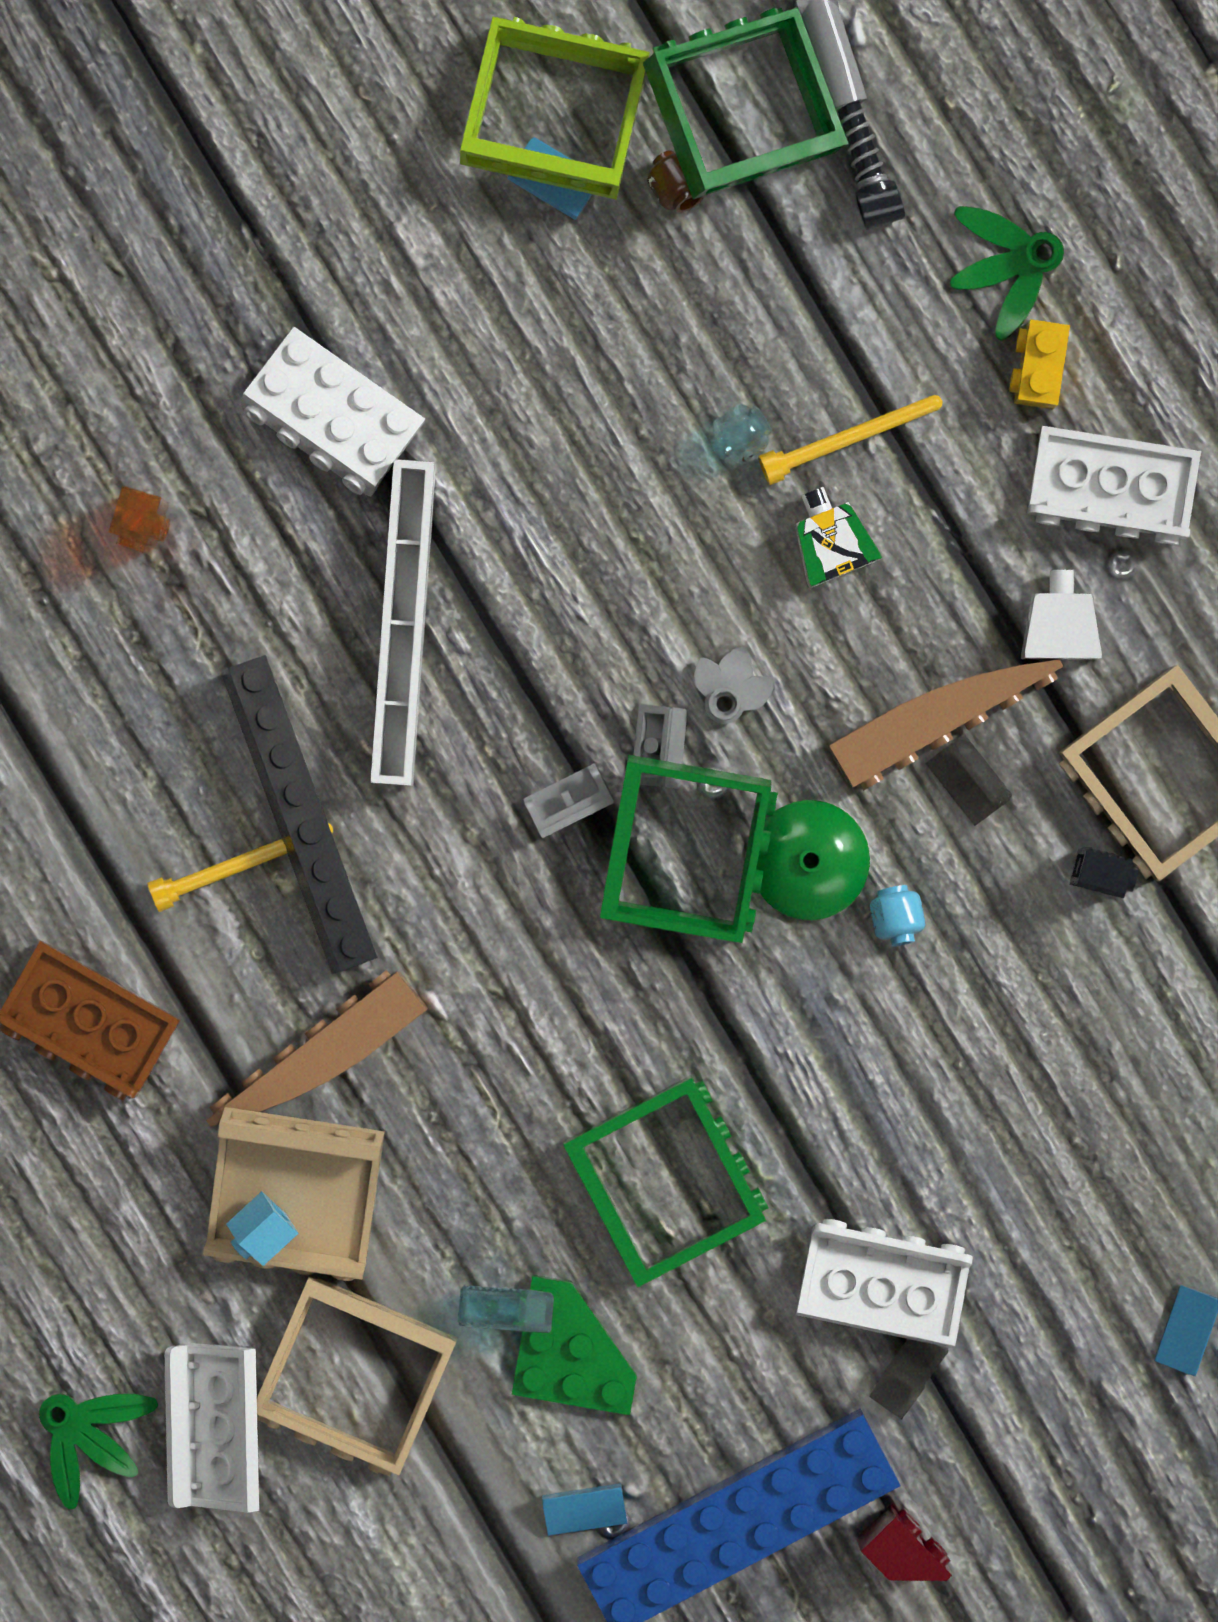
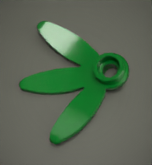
(1021, 260)
(96, 1444)

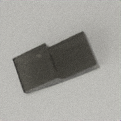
(907, 1375)

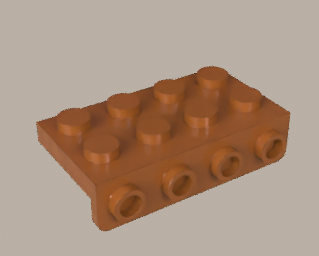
(87, 1021)

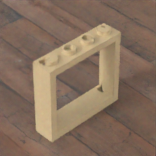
(1100, 800)
(344, 1444)

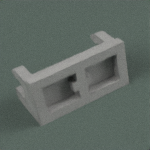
(568, 800)

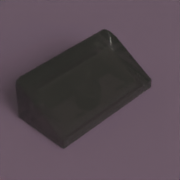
(969, 779)

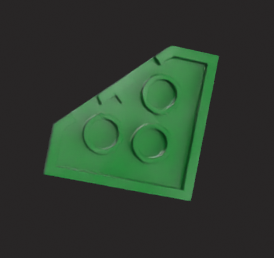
(575, 1359)

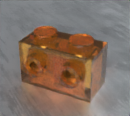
(139, 520)

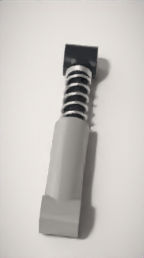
(877, 195)

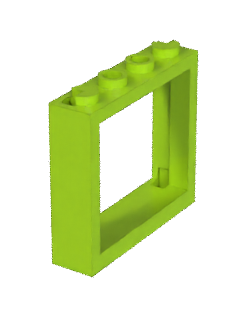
(538, 166)

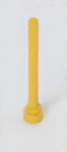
(778, 464)
(168, 891)

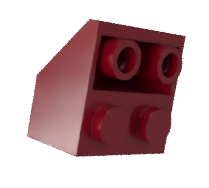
(900, 1551)

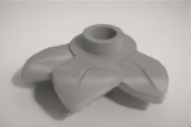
(733, 680)

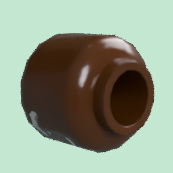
(669, 183)

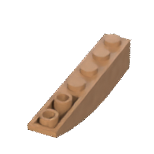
(930, 719)
(330, 1047)

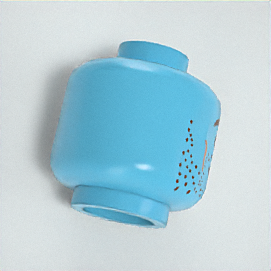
(897, 915)

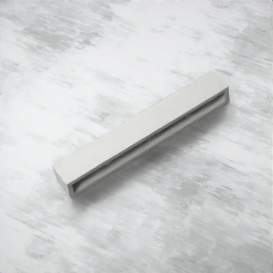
(403, 622)

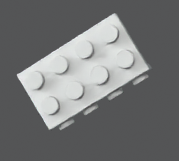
(330, 412)
(1113, 484)
(884, 1283)
(211, 1427)

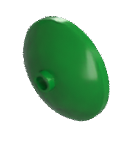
(841, 866)

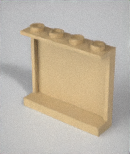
(314, 1173)

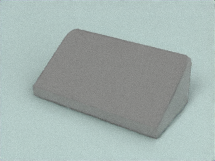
(660, 737)

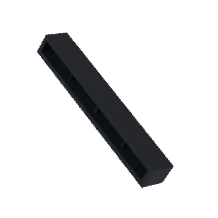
(298, 814)

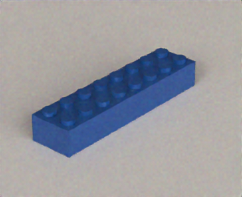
(738, 1521)

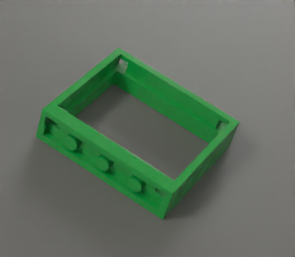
(808, 77)
(751, 877)
(717, 1133)

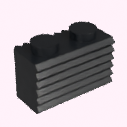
(1103, 872)

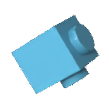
(261, 1229)

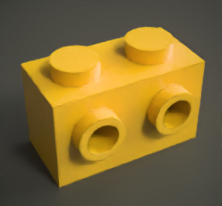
(1041, 364)

